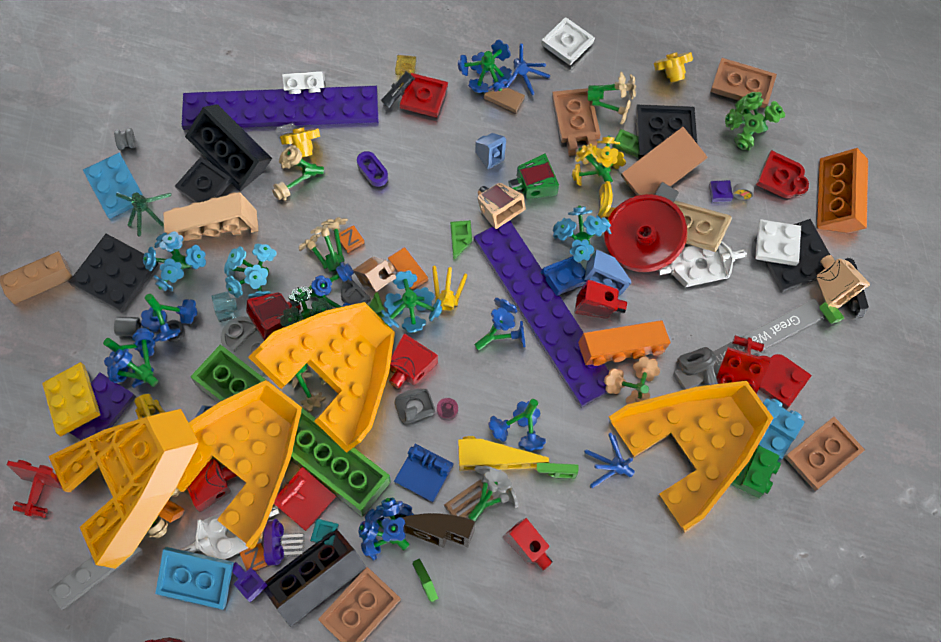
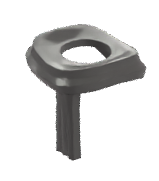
(705, 365)
(410, 415)

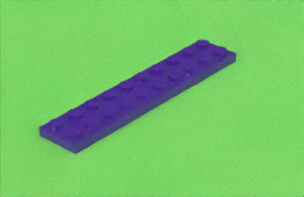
(280, 108)
(542, 310)

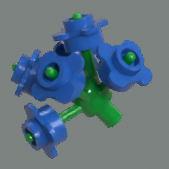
(392, 528)

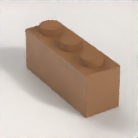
(35, 277)

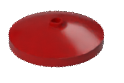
(646, 233)

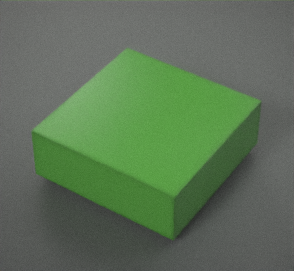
(831, 313)

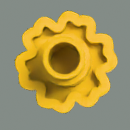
(674, 65)
(301, 139)

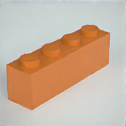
(624, 343)

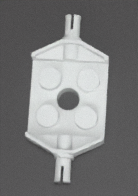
(717, 264)
(213, 539)

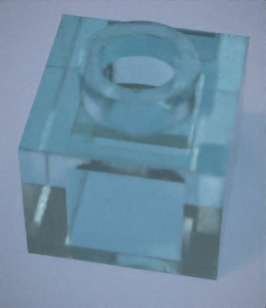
(224, 306)

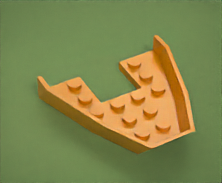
(349, 351)
(713, 427)
(254, 440)
(142, 469)

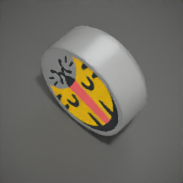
(743, 191)

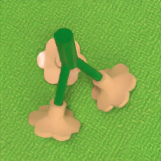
(645, 370)

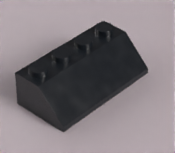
(227, 146)
(313, 577)

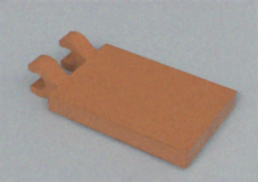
(575, 118)

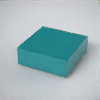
(321, 529)

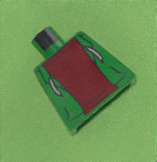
(535, 178)

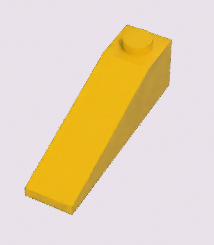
(482, 452)

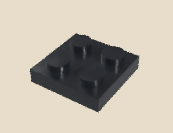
(203, 182)

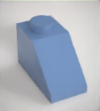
(491, 149)
(607, 271)

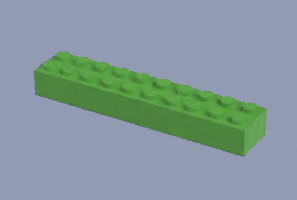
(346, 475)

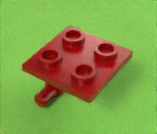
(743, 366)
(39, 476)
(304, 498)

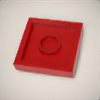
(424, 95)

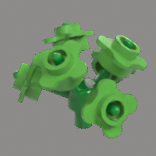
(753, 123)

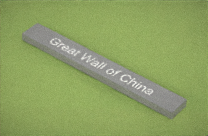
(767, 334)

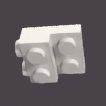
(296, 81)

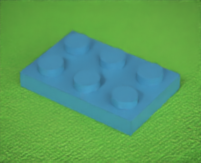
(109, 178)
(194, 578)

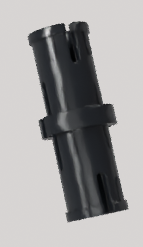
(407, 79)

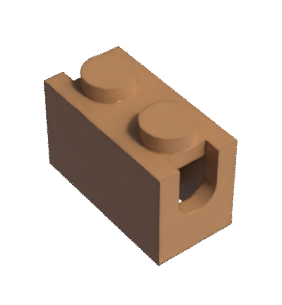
(375, 273)

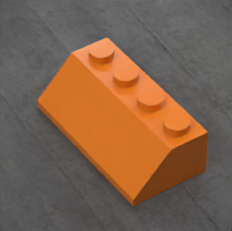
(843, 192)

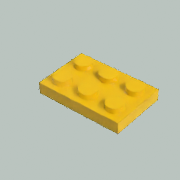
(70, 399)

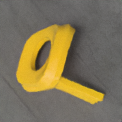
(605, 200)

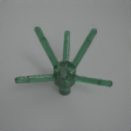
(140, 205)

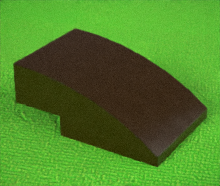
(439, 527)

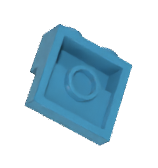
(782, 429)

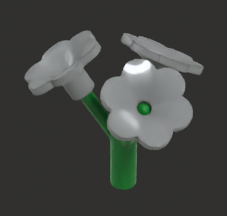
(496, 481)

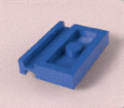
(564, 275)

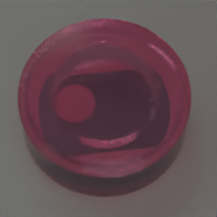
(447, 409)

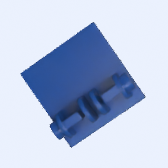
(423, 472)

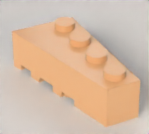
(212, 217)

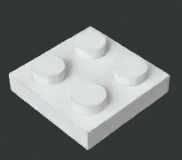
(567, 41)
(778, 242)

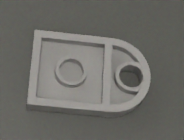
(244, 343)

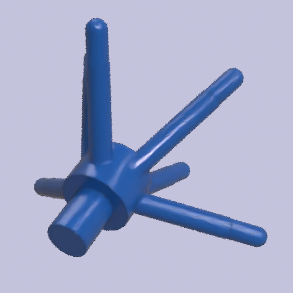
(522, 67)
(617, 465)

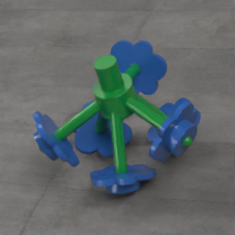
(484, 63)

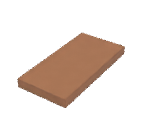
(664, 163)

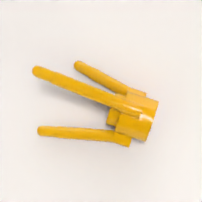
(447, 297)
(146, 406)

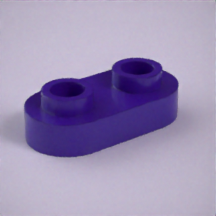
(373, 170)
(272, 542)

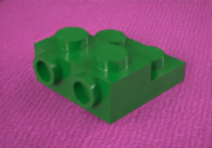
(757, 472)

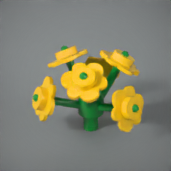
(606, 157)

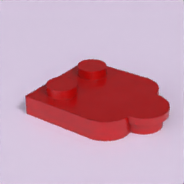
(783, 176)
(783, 379)

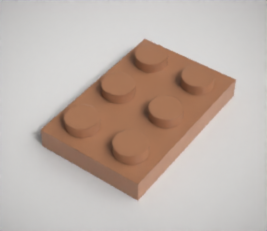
(738, 80)
(824, 453)
(359, 608)

